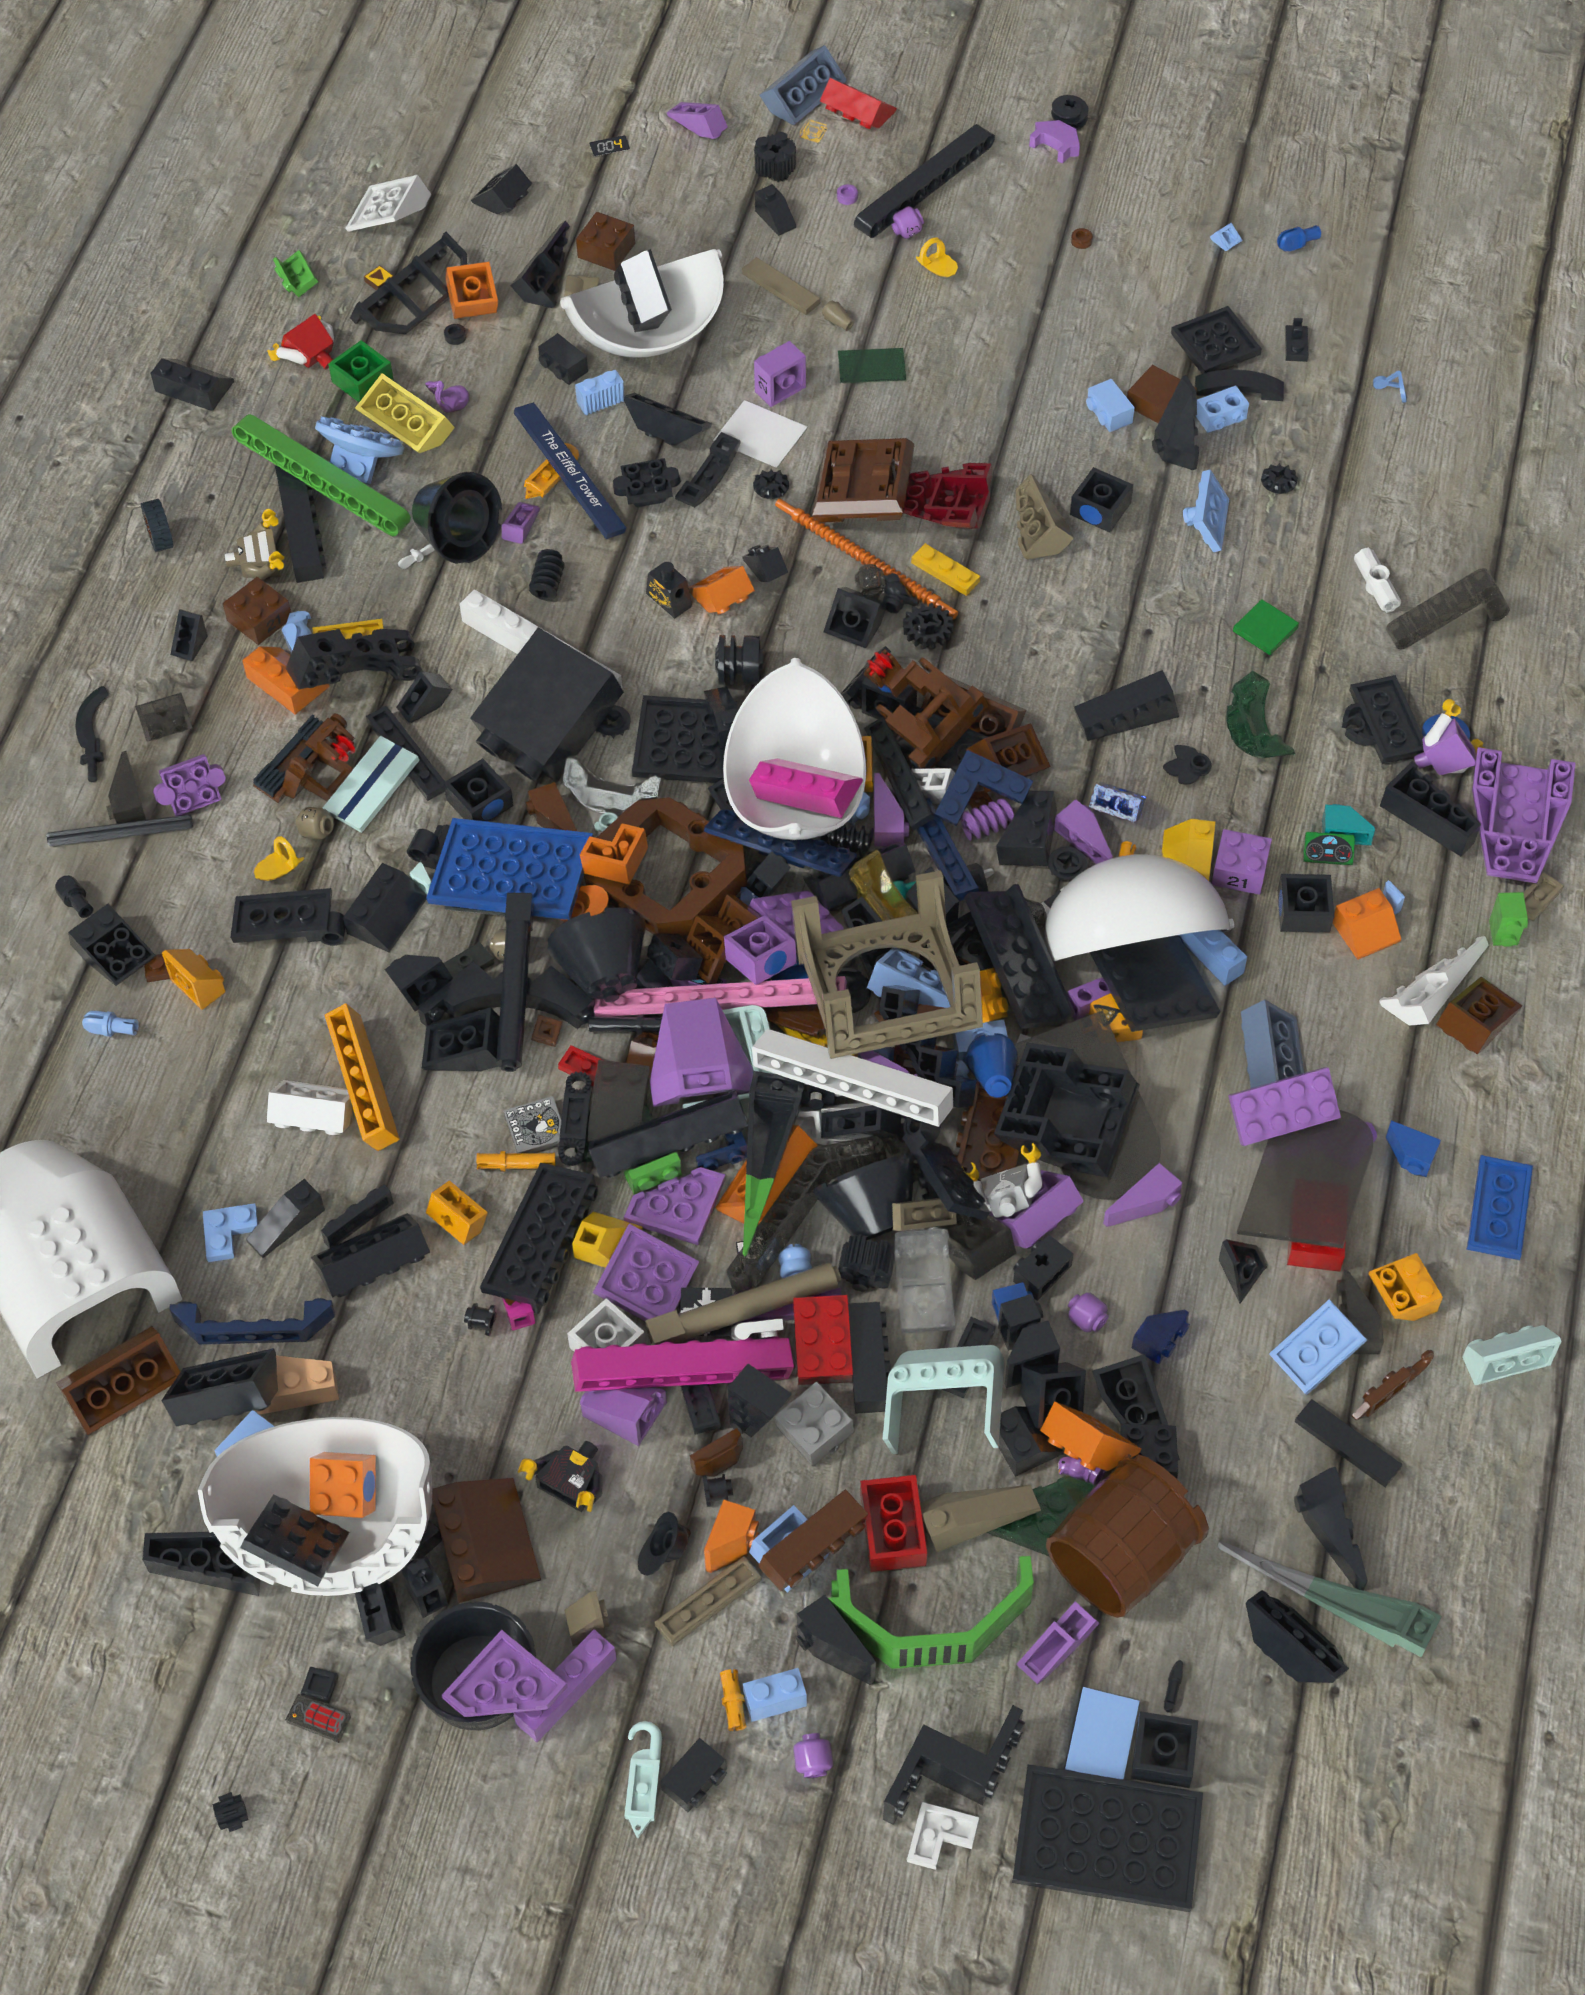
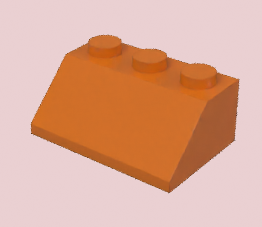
(268, 671)
(1086, 1438)

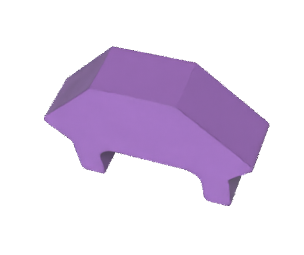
(1058, 136)

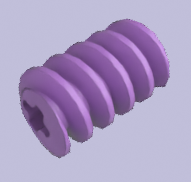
(986, 817)

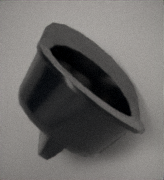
(664, 1544)

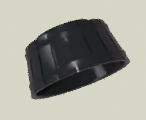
(449, 1647)

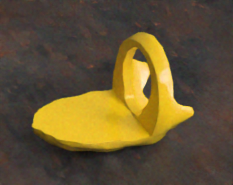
(939, 262)
(279, 862)

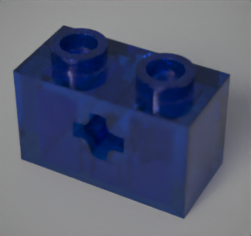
(1117, 801)

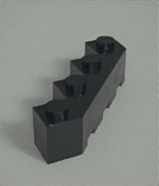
(928, 1059)

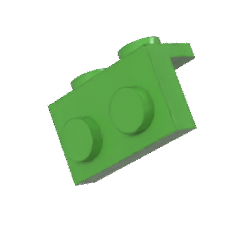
(296, 273)
(653, 1173)

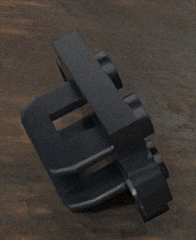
(646, 482)

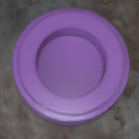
(847, 194)

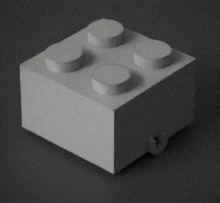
(814, 1424)

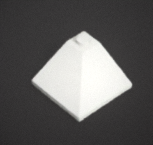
(389, 202)

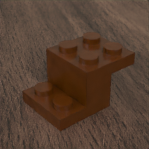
(709, 931)

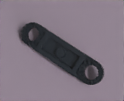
(575, 1118)

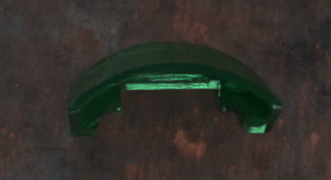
(1248, 722)

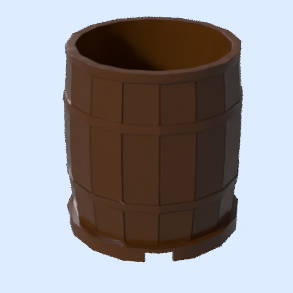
(1126, 1535)

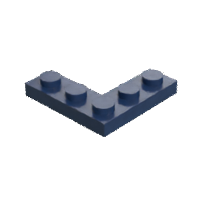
(981, 771)

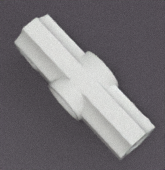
(1377, 580)

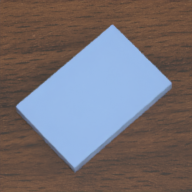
(1318, 1347)
(1102, 1734)

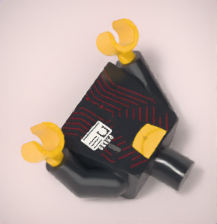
(568, 1475)

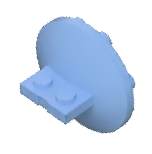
(357, 447)

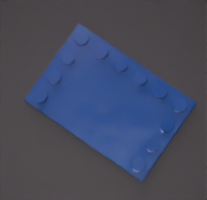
(492, 859)

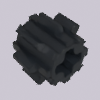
(230, 1812)

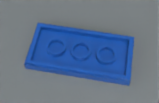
(1499, 1207)

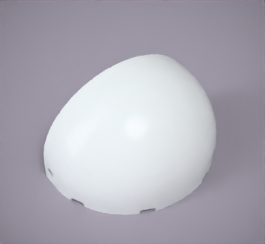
(279, 1464)

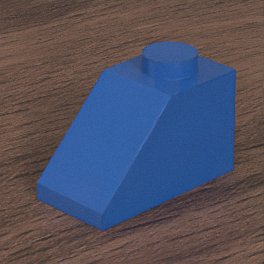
(1412, 1148)

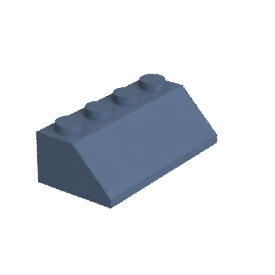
(802, 86)
(1270, 1043)

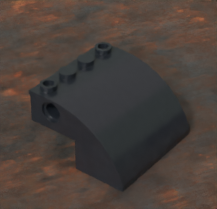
(1067, 1109)

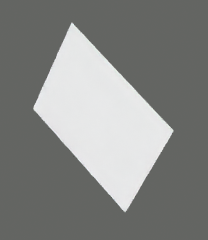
(762, 433)

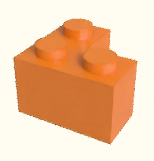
(615, 859)

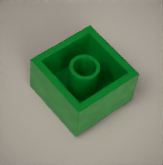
(358, 370)

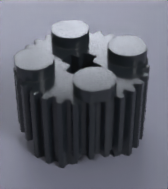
(775, 156)
(866, 1263)

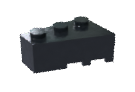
(1030, 832)
(754, 1400)

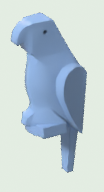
(296, 627)

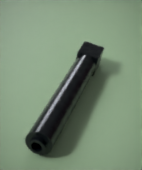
(519, 925)

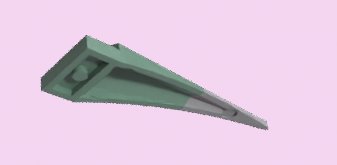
(1381, 1616)

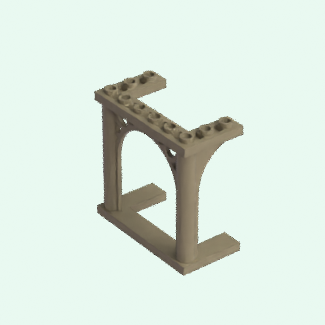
(929, 926)

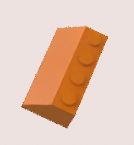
(797, 1150)

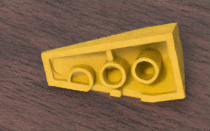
(1190, 844)

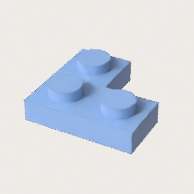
(222, 1225)

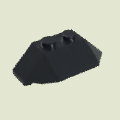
(663, 421)
(1293, 1641)

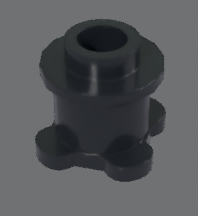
(480, 1318)
(717, 1489)

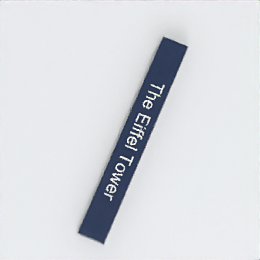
(570, 470)

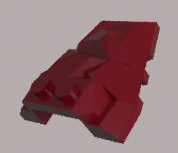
(950, 497)

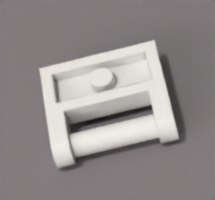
(763, 1328)

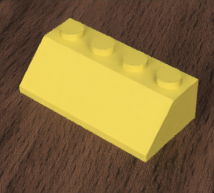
(404, 415)

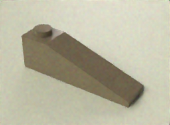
(967, 1514)

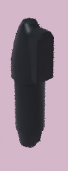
(1174, 1682)

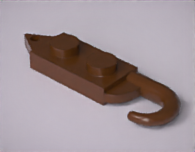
(1391, 1386)

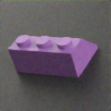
(1049, 1206)

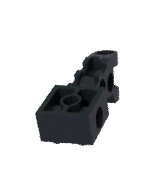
(327, 655)

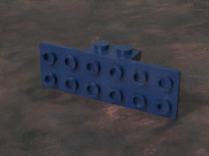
(799, 853)

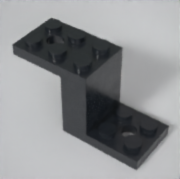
(953, 1765)

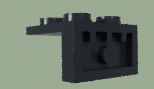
(1156, 1443)

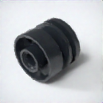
(739, 660)

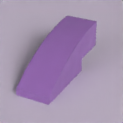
(1057, 1643)

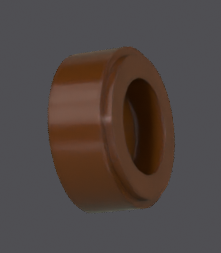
(1081, 238)

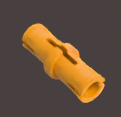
(733, 1700)

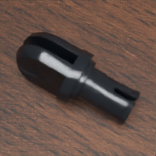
(73, 895)

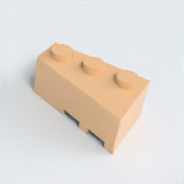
(302, 1383)

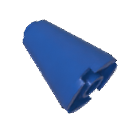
(993, 1063)

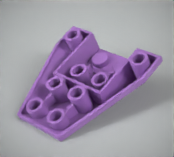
(697, 1054)

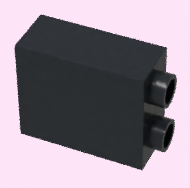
(545, 706)

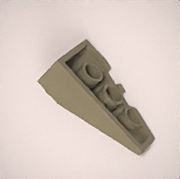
(1040, 523)

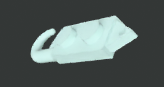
(643, 1779)

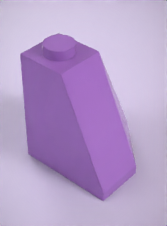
(624, 1411)

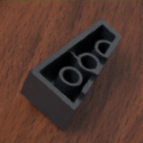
(1128, 707)

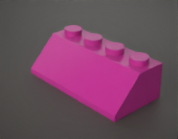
(804, 786)

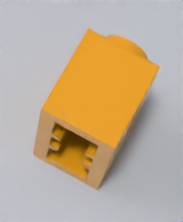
(456, 1212)

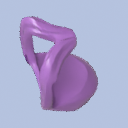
(454, 397)

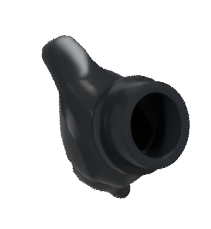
(896, 594)

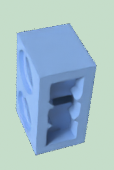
(1222, 409)

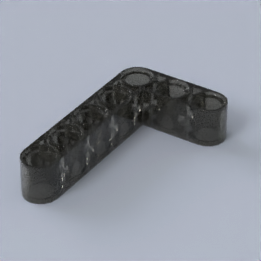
(1447, 606)

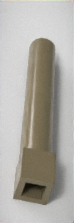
(741, 1306)

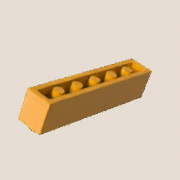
(361, 1077)

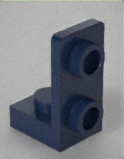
(733, 1153)

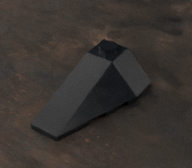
(1131, 1392)
(1322, 1508)

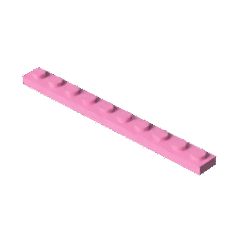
(728, 996)

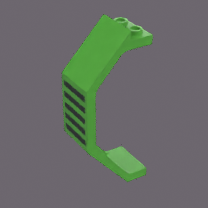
(933, 1648)

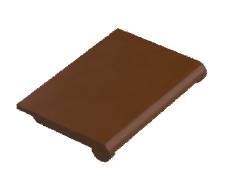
(799, 1018)

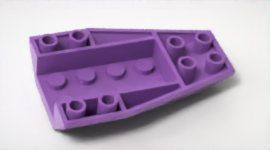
(1519, 813)

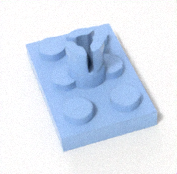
(1210, 511)

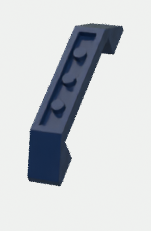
(316, 1315)

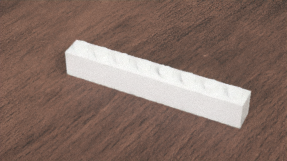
(502, 624)
(853, 1077)

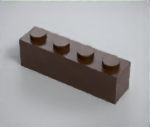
(813, 1540)

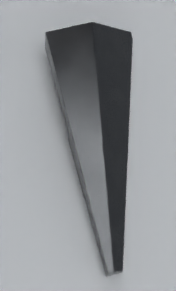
(540, 277)

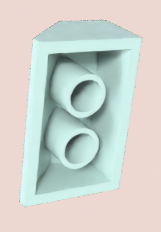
(1510, 1353)

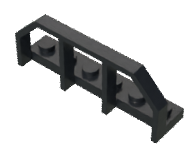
(408, 275)

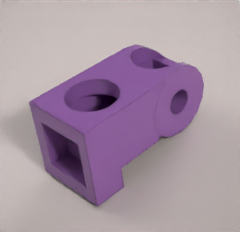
(1084, 995)

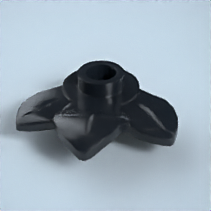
(1187, 764)

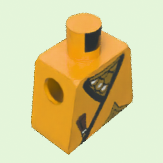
(1115, 1018)

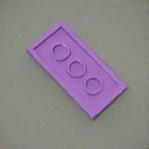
(1284, 1106)

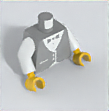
(1012, 1188)

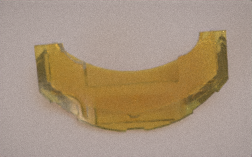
(878, 888)

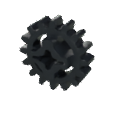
(929, 624)

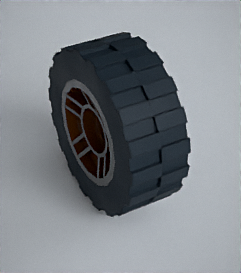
(157, 525)

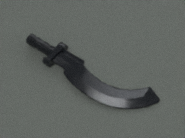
(85, 732)

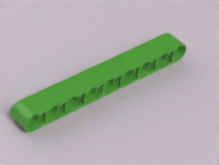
(321, 475)

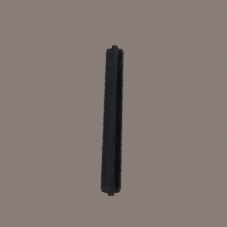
(119, 830)

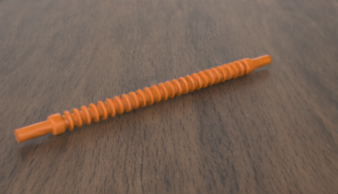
(800, 516)

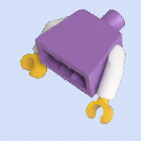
(1447, 744)

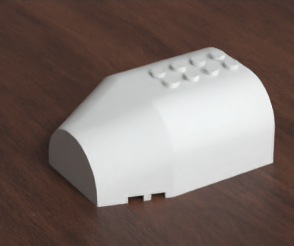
(67, 1246)

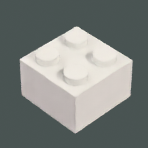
(605, 1327)

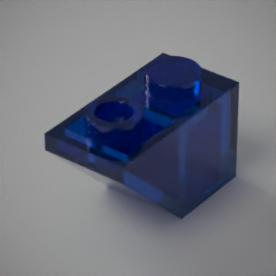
(1158, 1334)

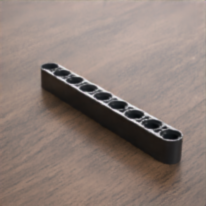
(924, 180)

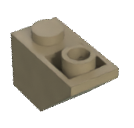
(585, 1616)

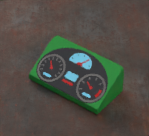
(1328, 848)

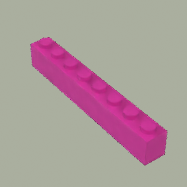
(678, 1363)

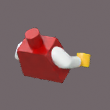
(306, 343)

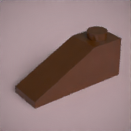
(549, 808)

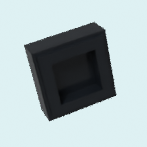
(319, 1684)

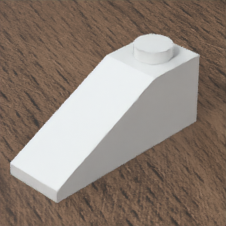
(932, 782)

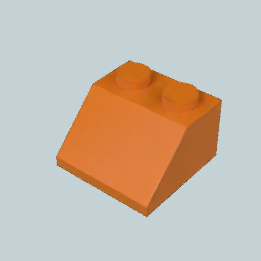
(722, 589)
(1367, 923)
(730, 1536)

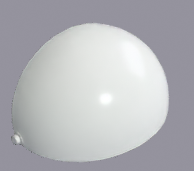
(694, 294)
(797, 719)
(1131, 903)

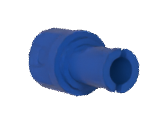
(1297, 237)

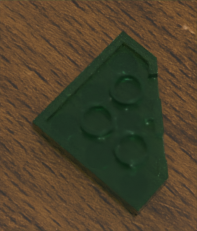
(1055, 1503)

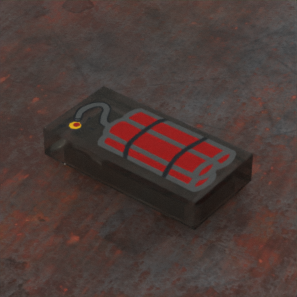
(318, 1718)

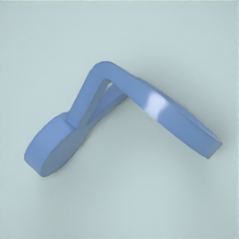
(1381, 382)

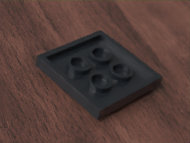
(1216, 340)
(295, 1540)

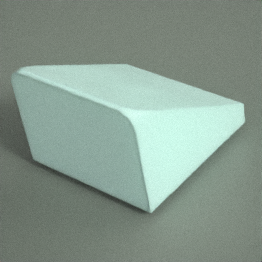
(420, 877)

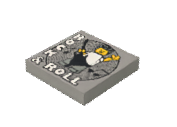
(534, 1125)

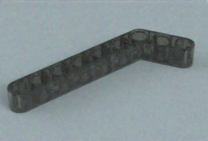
(795, 1203)

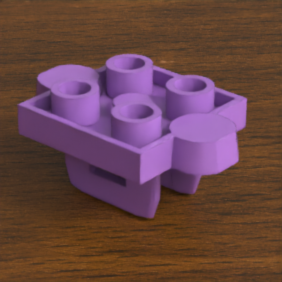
(189, 785)

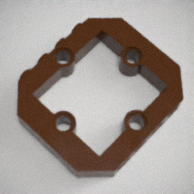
(707, 888)

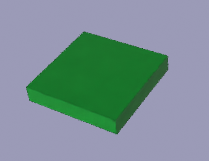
(1265, 627)

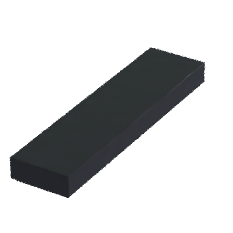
(1348, 1443)

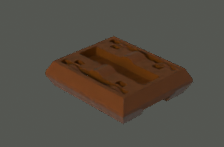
(863, 480)

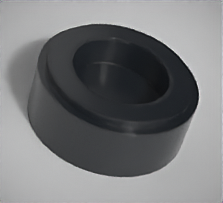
(455, 334)

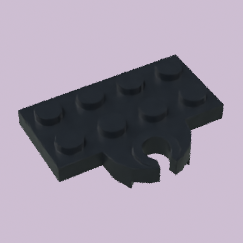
(1383, 720)

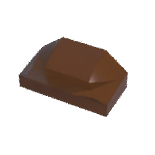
(718, 1455)

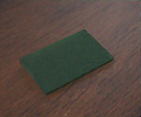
(871, 365)

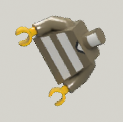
(258, 551)

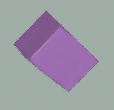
(519, 522)

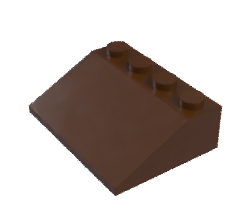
(484, 1537)

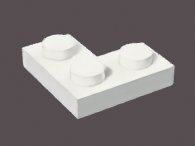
(939, 1826)

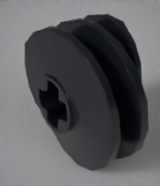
(1070, 110)

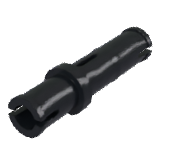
(625, 1024)

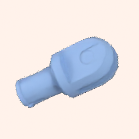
(108, 1023)

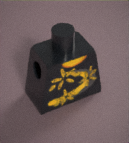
(669, 589)

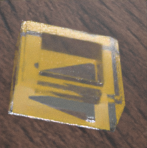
(813, 130)

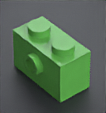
(1508, 919)

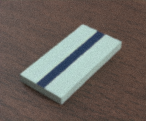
(371, 784)

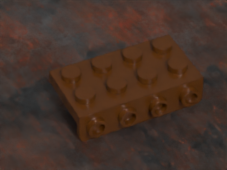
(978, 1140)

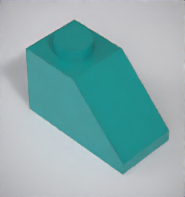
(1345, 820)

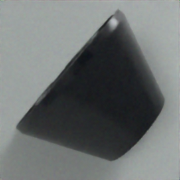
(459, 516)
(865, 1195)

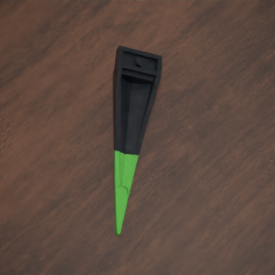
(771, 1118)

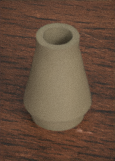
(837, 315)

